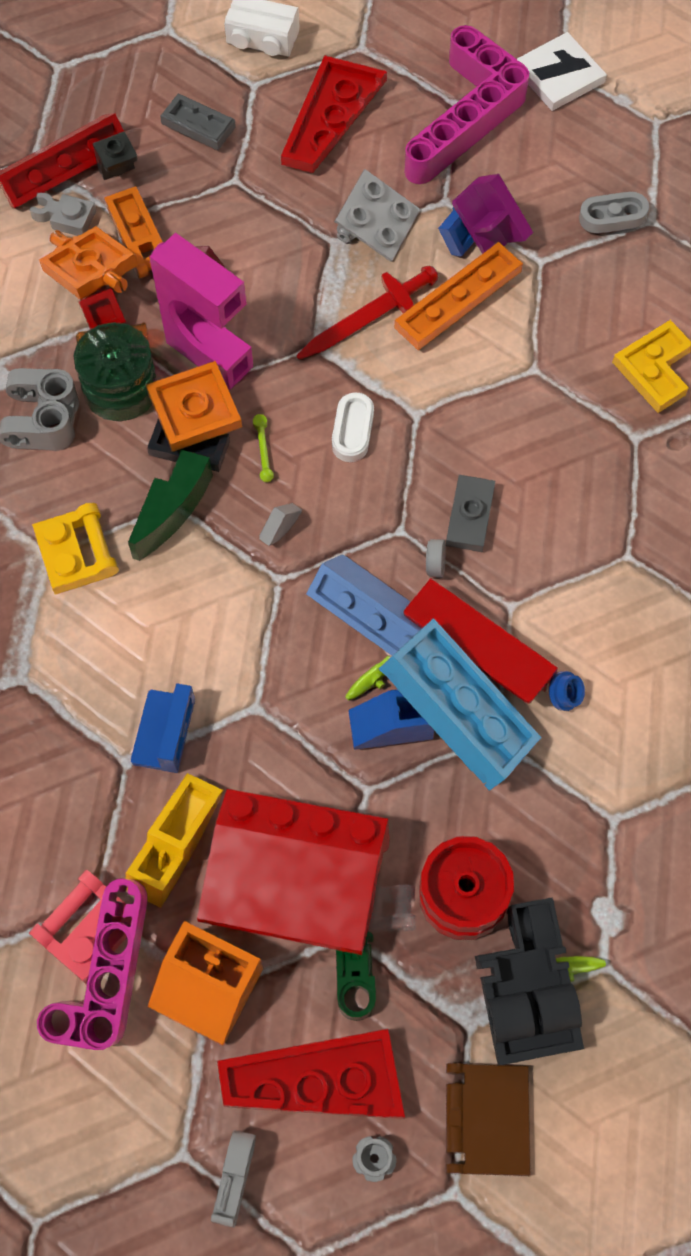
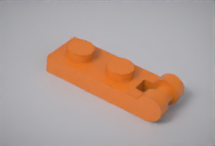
(134, 226)

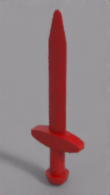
(396, 296)

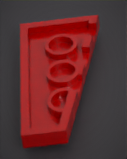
(330, 108)
(323, 1077)

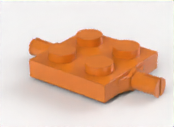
(88, 262)

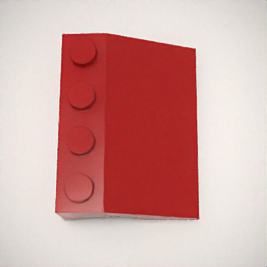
(293, 871)

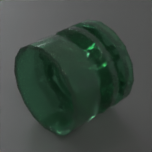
(114, 370)

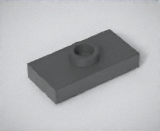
(198, 121)
(470, 513)

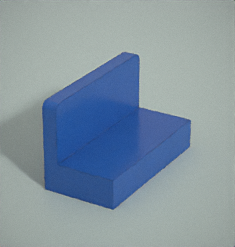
(164, 729)

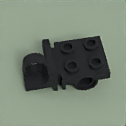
(529, 994)

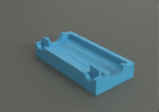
(461, 704)

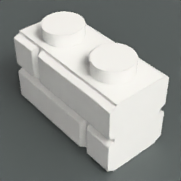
(262, 26)

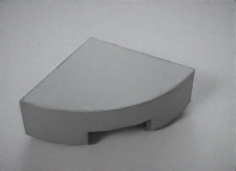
(279, 523)

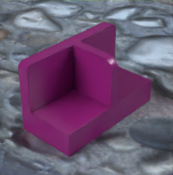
(491, 213)

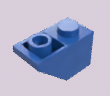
(387, 721)

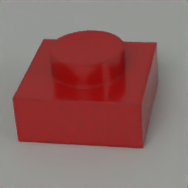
(101, 309)

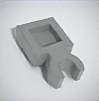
(68, 215)

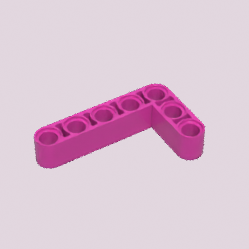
(499, 93)

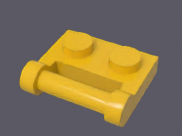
(63, 554)

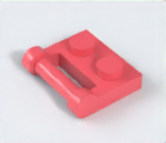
(78, 947)

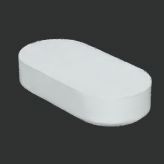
(352, 427)

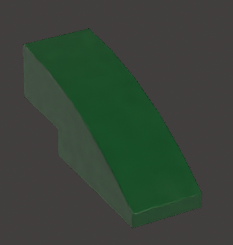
(170, 503)

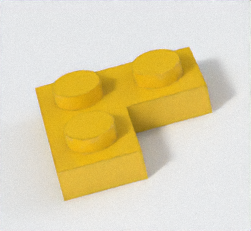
(648, 365)

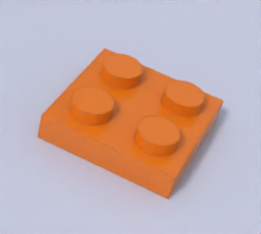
(194, 406)

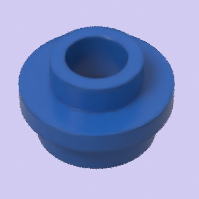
(566, 691)

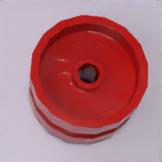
(466, 863)

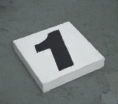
(561, 71)

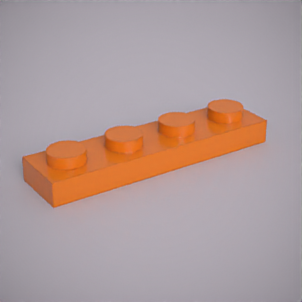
(458, 296)

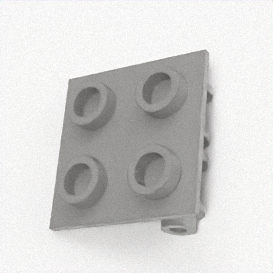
(376, 216)

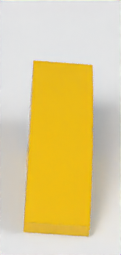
(174, 838)

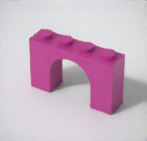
(196, 304)

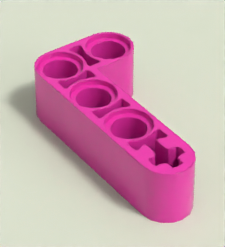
(103, 960)

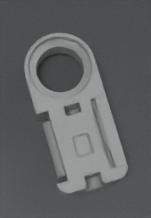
(233, 1178)

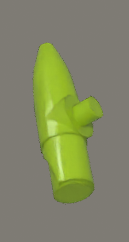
(368, 680)
(581, 964)

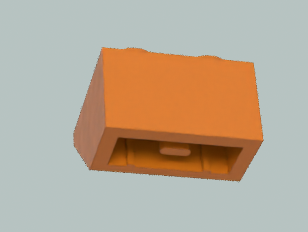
(204, 983)

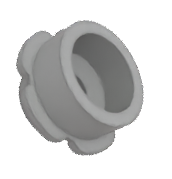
(374, 1171)

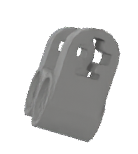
(34, 431)

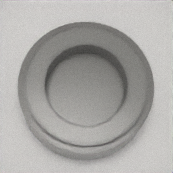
(435, 558)

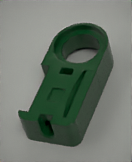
(356, 972)

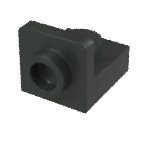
(114, 155)

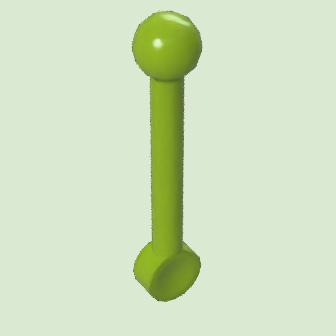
(260, 423)

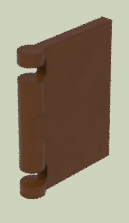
(488, 1120)

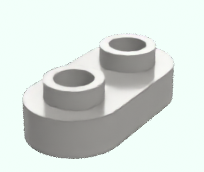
(612, 212)

